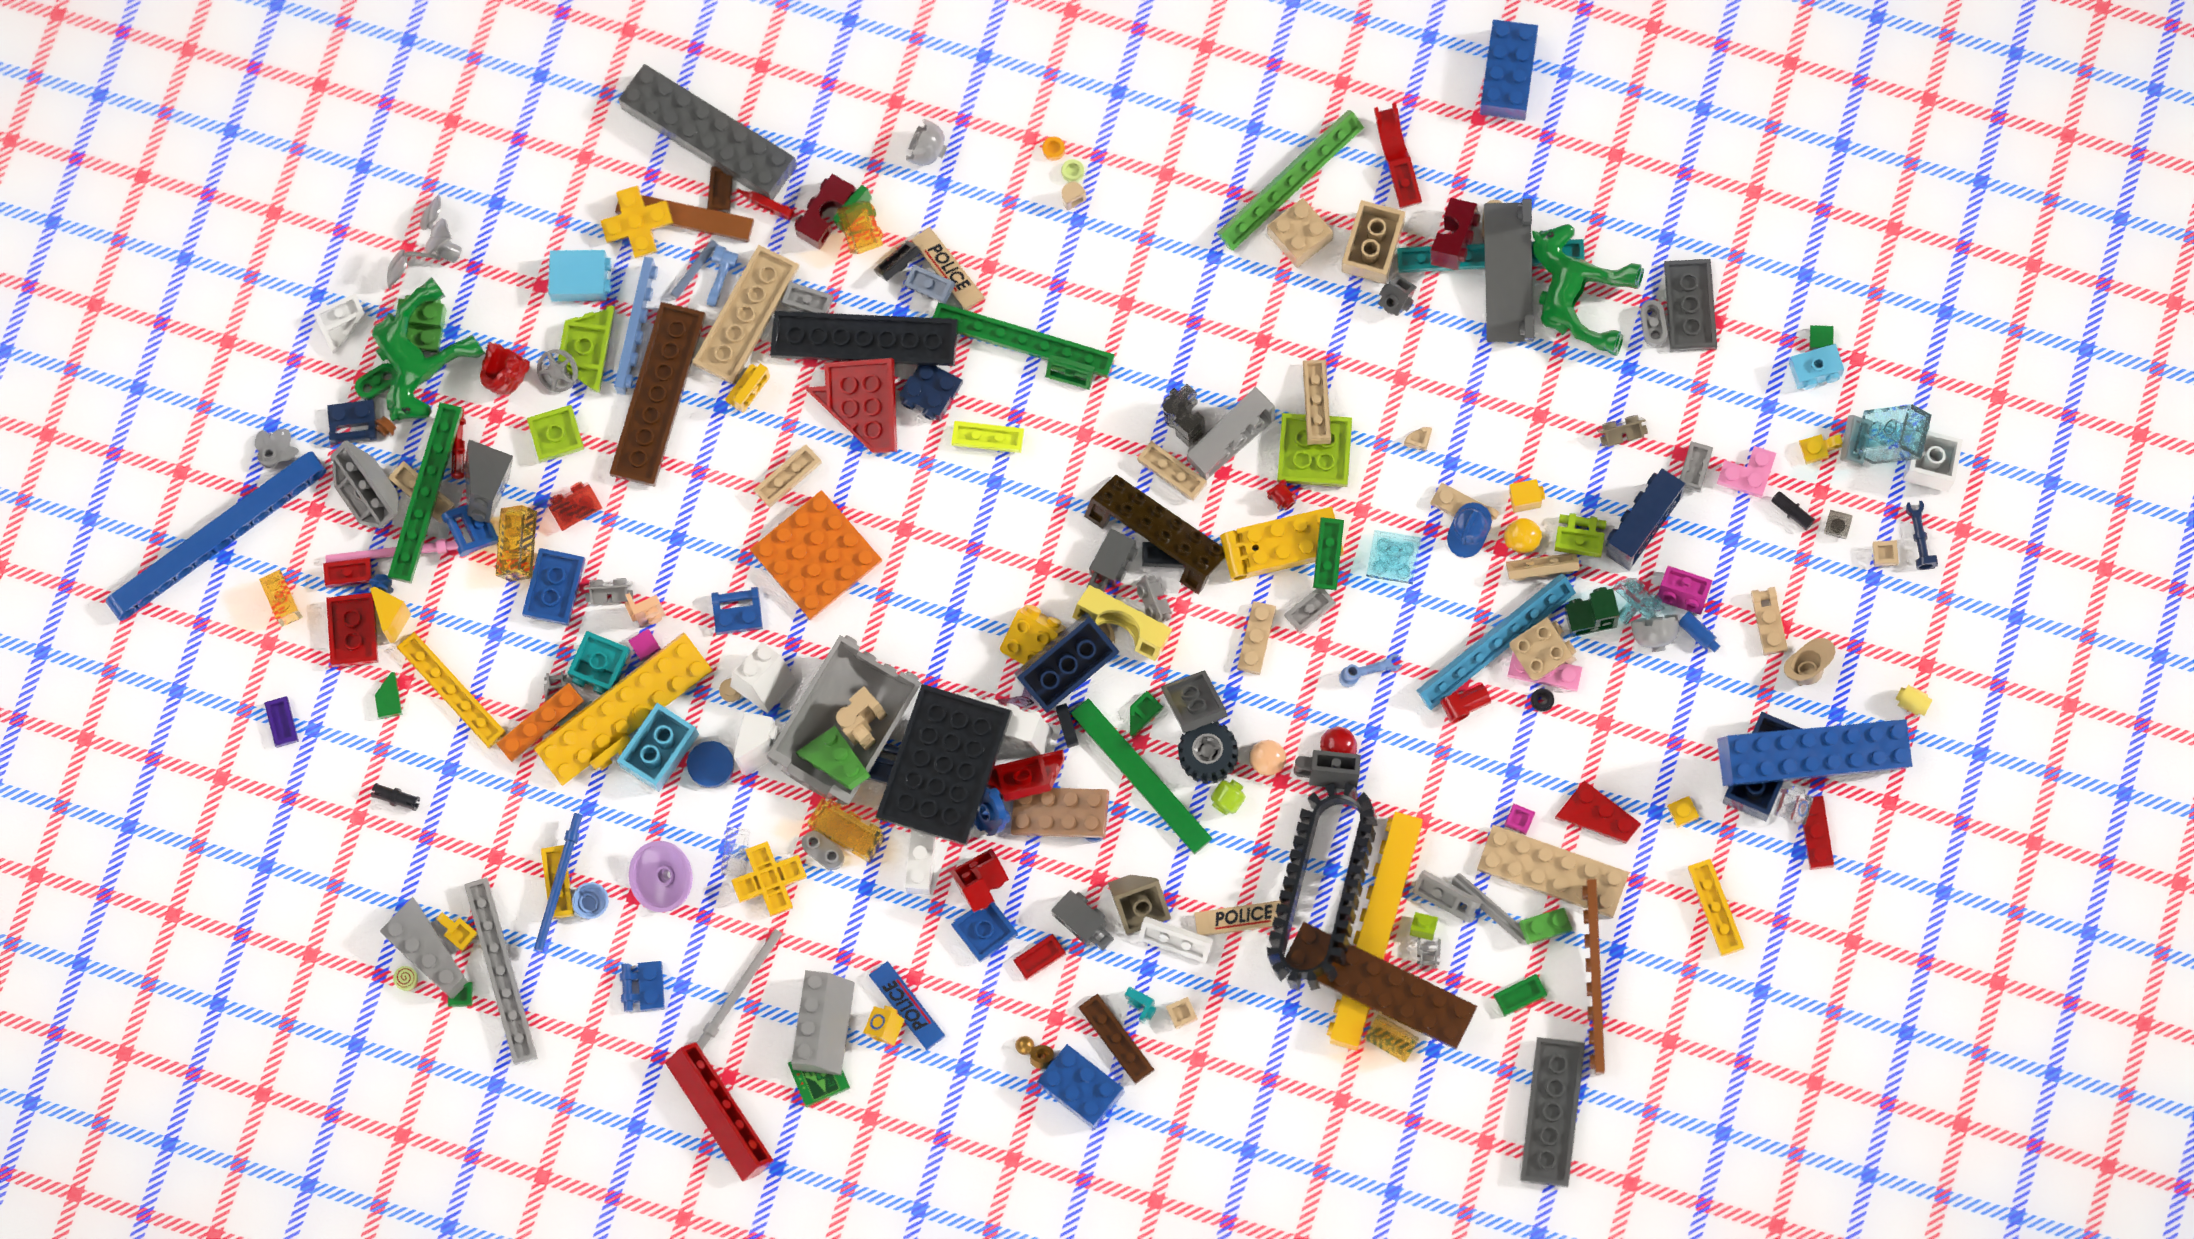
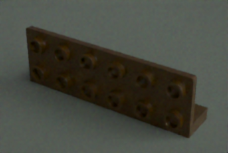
(1159, 527)

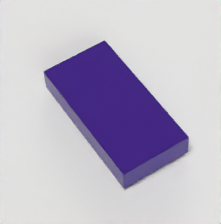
(281, 722)

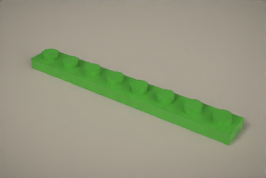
(1290, 180)

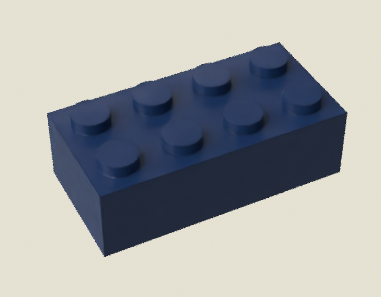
(1644, 519)
(1066, 662)
(1759, 797)

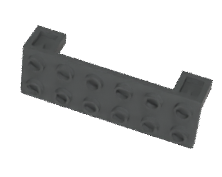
(1508, 272)

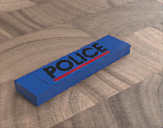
(908, 1005)

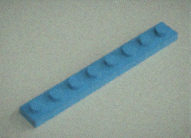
(1495, 641)

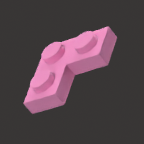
(1748, 479)

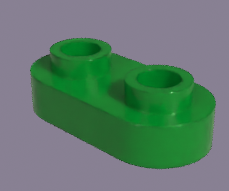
(376, 380)

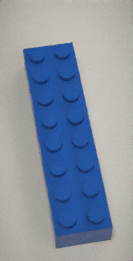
(1814, 752)

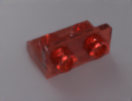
(574, 505)

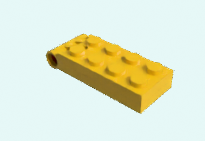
(1279, 542)

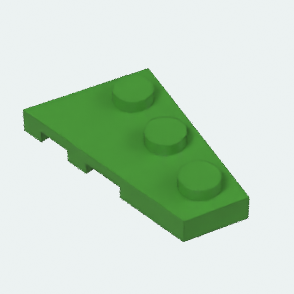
(835, 757)

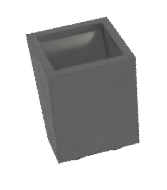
(485, 479)

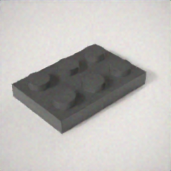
(1194, 701)

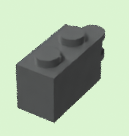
(1112, 559)
(1329, 768)
(1082, 919)

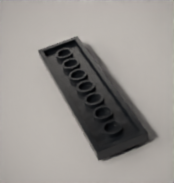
(864, 338)

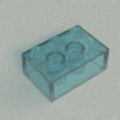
(1892, 434)

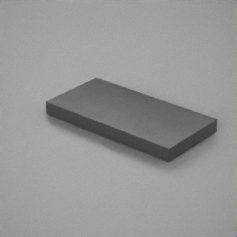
(1690, 305)

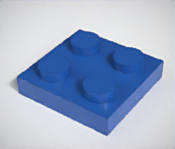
(984, 931)

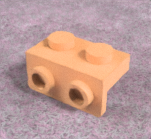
(645, 612)

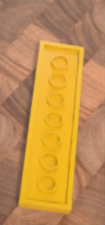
(622, 708)

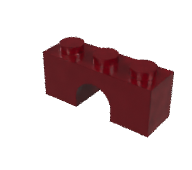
(833, 194)
(1451, 249)

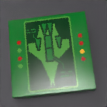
(818, 1086)

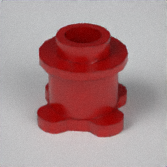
(1282, 496)

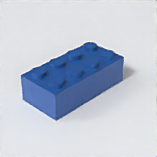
(1509, 69)

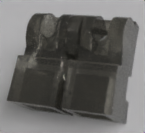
(1178, 415)

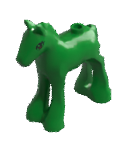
(1568, 284)
(409, 360)

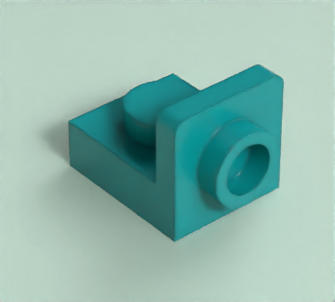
(1137, 1000)

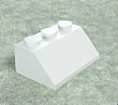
(754, 742)

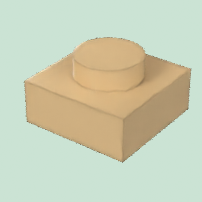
(1885, 553)
(1181, 1013)

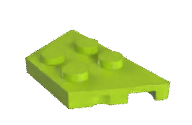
(588, 342)

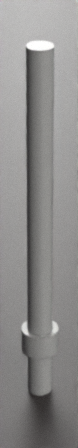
(711, 1028)

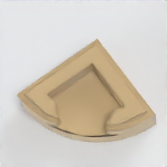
(1419, 439)

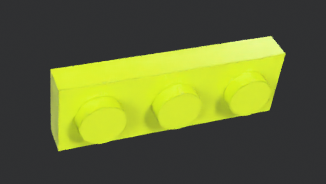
(987, 436)

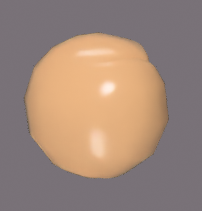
(1267, 757)

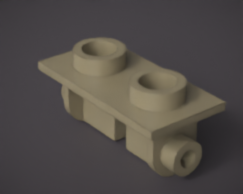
(1613, 432)

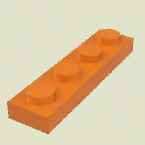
(540, 722)

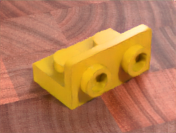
(748, 387)

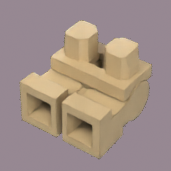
(858, 715)

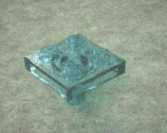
(1393, 557)
(1637, 600)

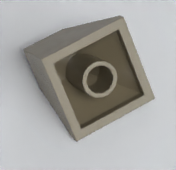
(1136, 898)

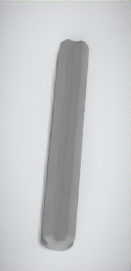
(1490, 907)

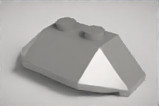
(364, 486)

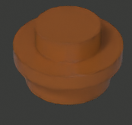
(385, 426)

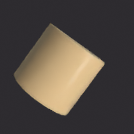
(1073, 195)

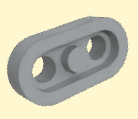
(1653, 324)
(822, 850)

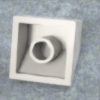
(763, 677)

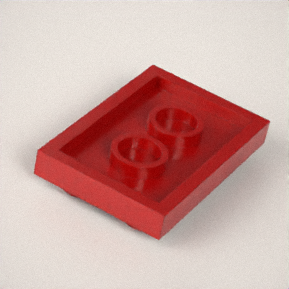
(352, 630)

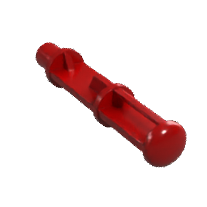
(458, 449)

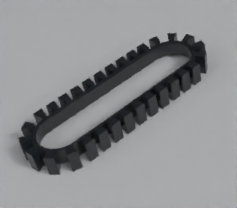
(1293, 883)

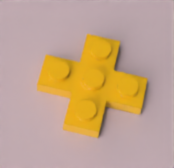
(636, 222)
(769, 878)

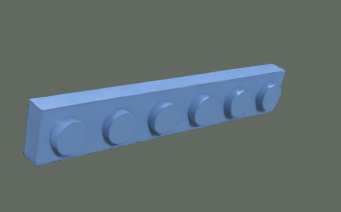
(634, 334)

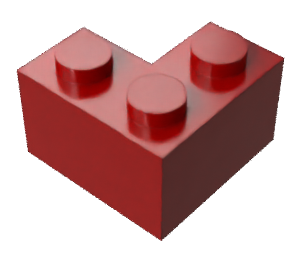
(978, 877)

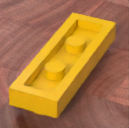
(550, 860)

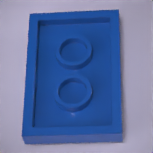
(553, 586)

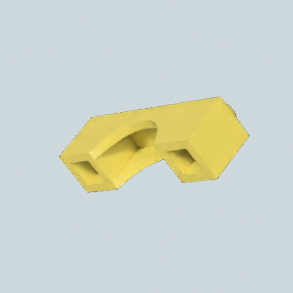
(1146, 632)

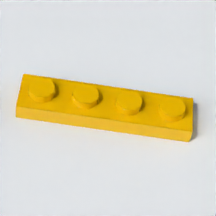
(1715, 907)

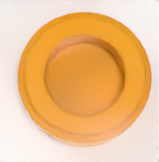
(1053, 148)

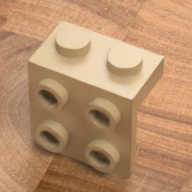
(1542, 649)

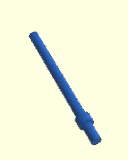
(571, 837)

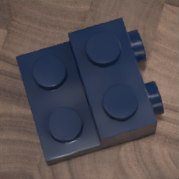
(930, 391)

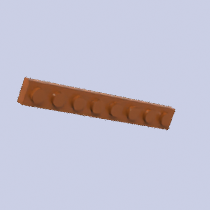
(1592, 965)

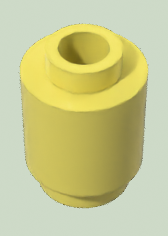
(1913, 700)

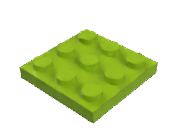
(1314, 462)

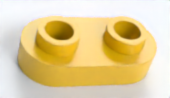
(604, 759)

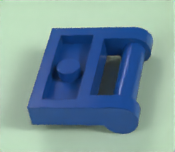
(481, 533)
(737, 618)

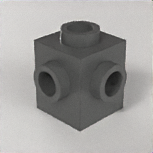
(1397, 295)

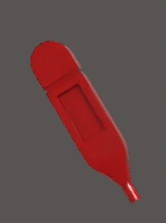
(768, 204)

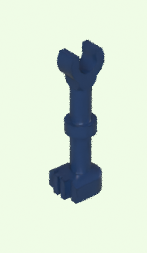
(1924, 561)

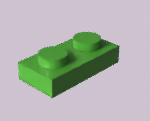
(1545, 926)

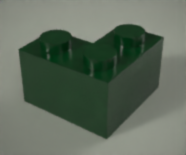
(1594, 614)

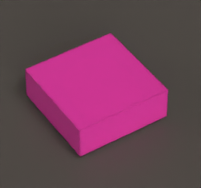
(644, 645)
(1519, 819)

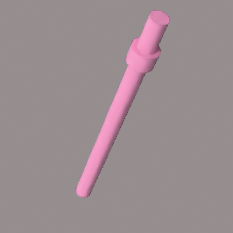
(440, 546)

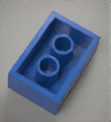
(1080, 1087)

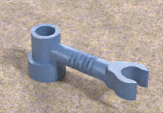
(725, 260)
(1349, 681)

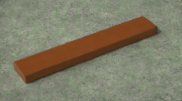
(705, 220)

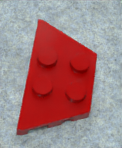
(1027, 775)

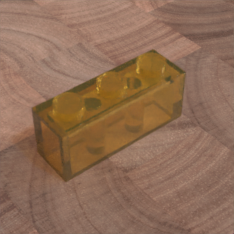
(516, 543)
(846, 830)

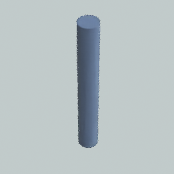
(694, 268)

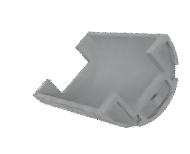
(835, 682)

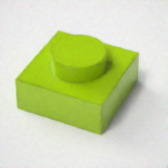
(1423, 926)

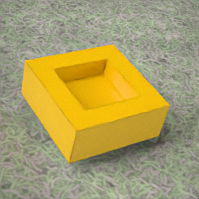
(1683, 811)

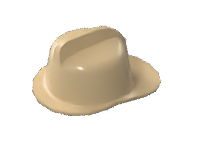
(1810, 661)

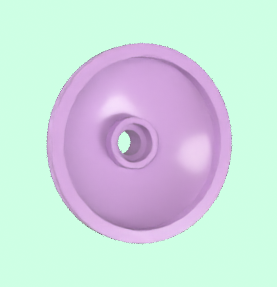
(650, 876)

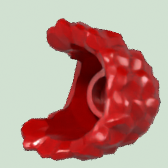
(502, 369)

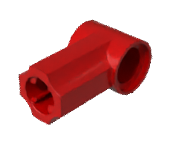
(1459, 706)

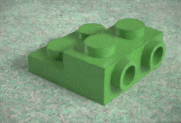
(426, 325)

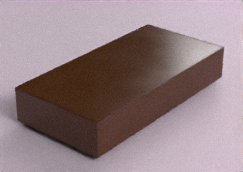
(719, 190)

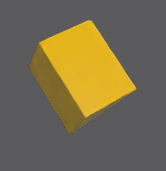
(391, 612)

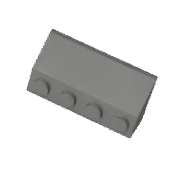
(822, 1023)

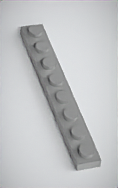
(501, 971)

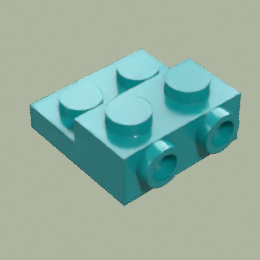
(598, 663)

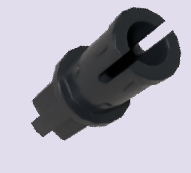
(1793, 510)

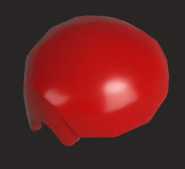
(1338, 740)

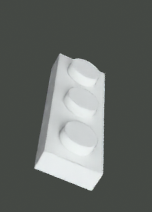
(1175, 939)

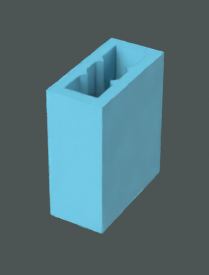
(579, 275)

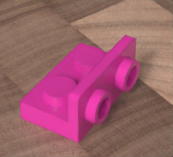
(1684, 590)

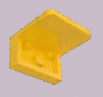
(1030, 633)

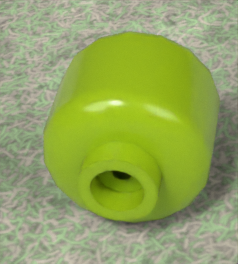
(1228, 797)

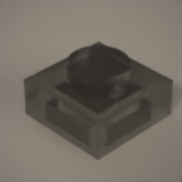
(1838, 524)

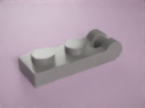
(1447, 896)

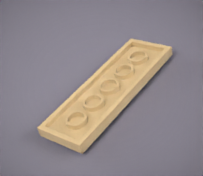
(745, 314)
(1550, 869)

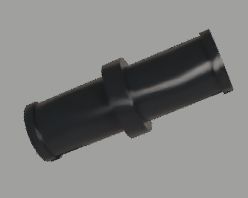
(395, 797)

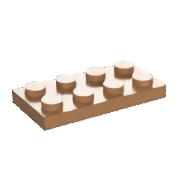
(1062, 813)

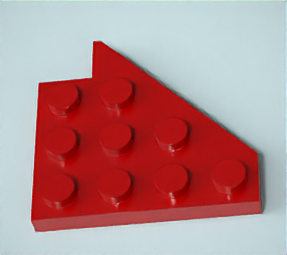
(862, 400)

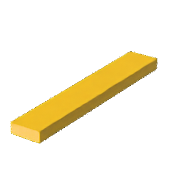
(451, 690)

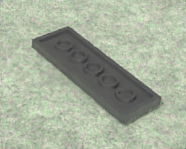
(1552, 1112)

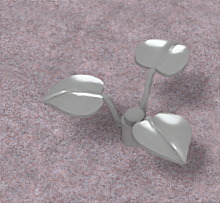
(437, 242)

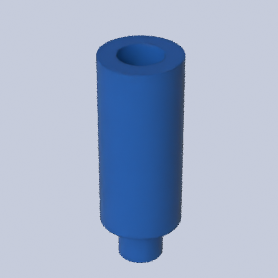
(1699, 632)

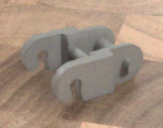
(547, 687)
(1420, 953)

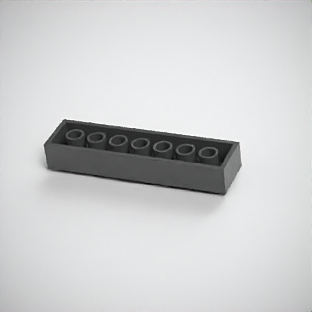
(707, 132)

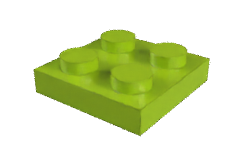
(555, 433)

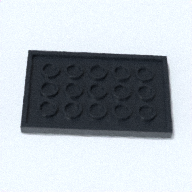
(944, 764)

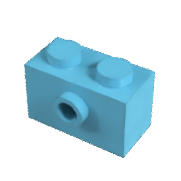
(1816, 367)

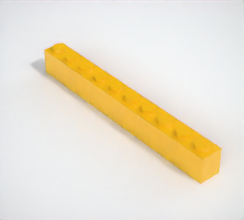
(1378, 919)

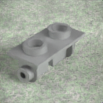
(1149, 589)
(598, 590)

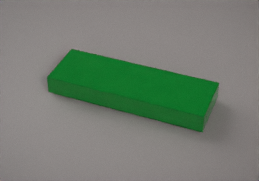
(1328, 553)

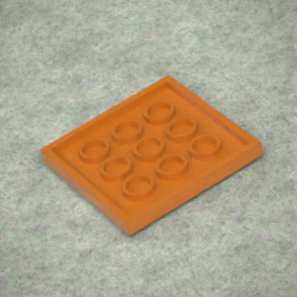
(816, 555)

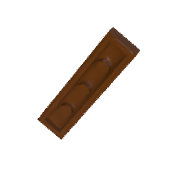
(1116, 1039)

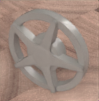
(557, 370)

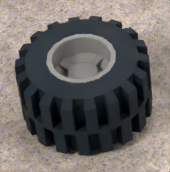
(1208, 752)

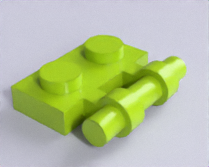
(1579, 540)

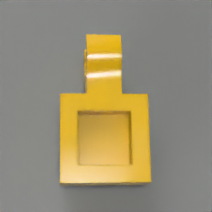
(1817, 448)
(457, 932)

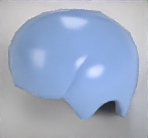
(590, 900)

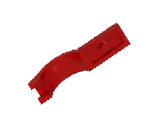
(1397, 157)

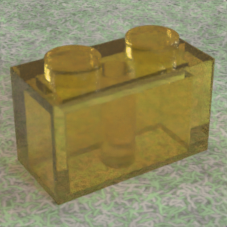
(860, 227)
(281, 598)
(1391, 1038)

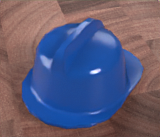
(1469, 530)

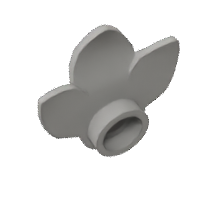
(275, 444)

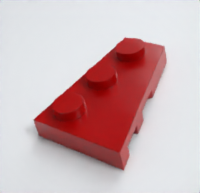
(1597, 813)

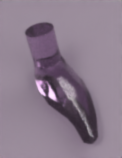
(1020, 701)

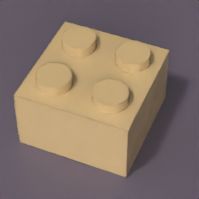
(1299, 232)

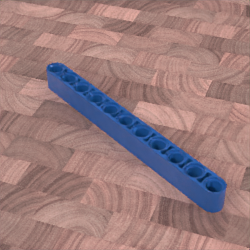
(216, 536)

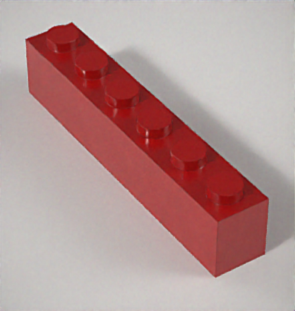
(719, 1111)

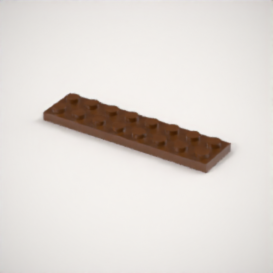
(657, 394)
(1386, 988)

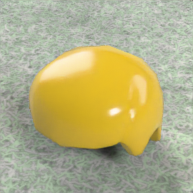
(1522, 535)

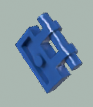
(650, 986)

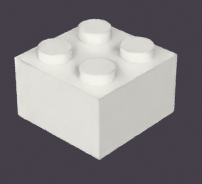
(1938, 463)

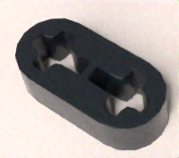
(1067, 725)

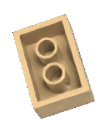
(1373, 242)

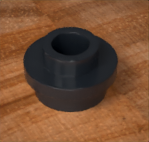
(1547, 694)

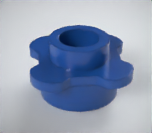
(382, 582)

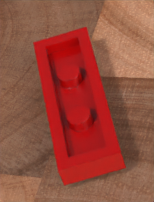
(1817, 836)

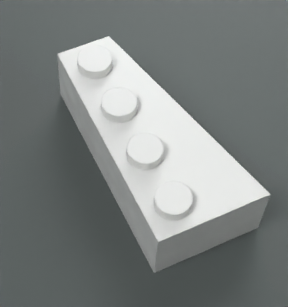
(1024, 727)

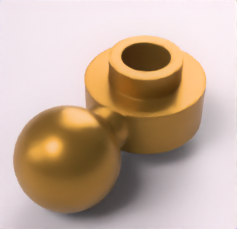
(1040, 1055)

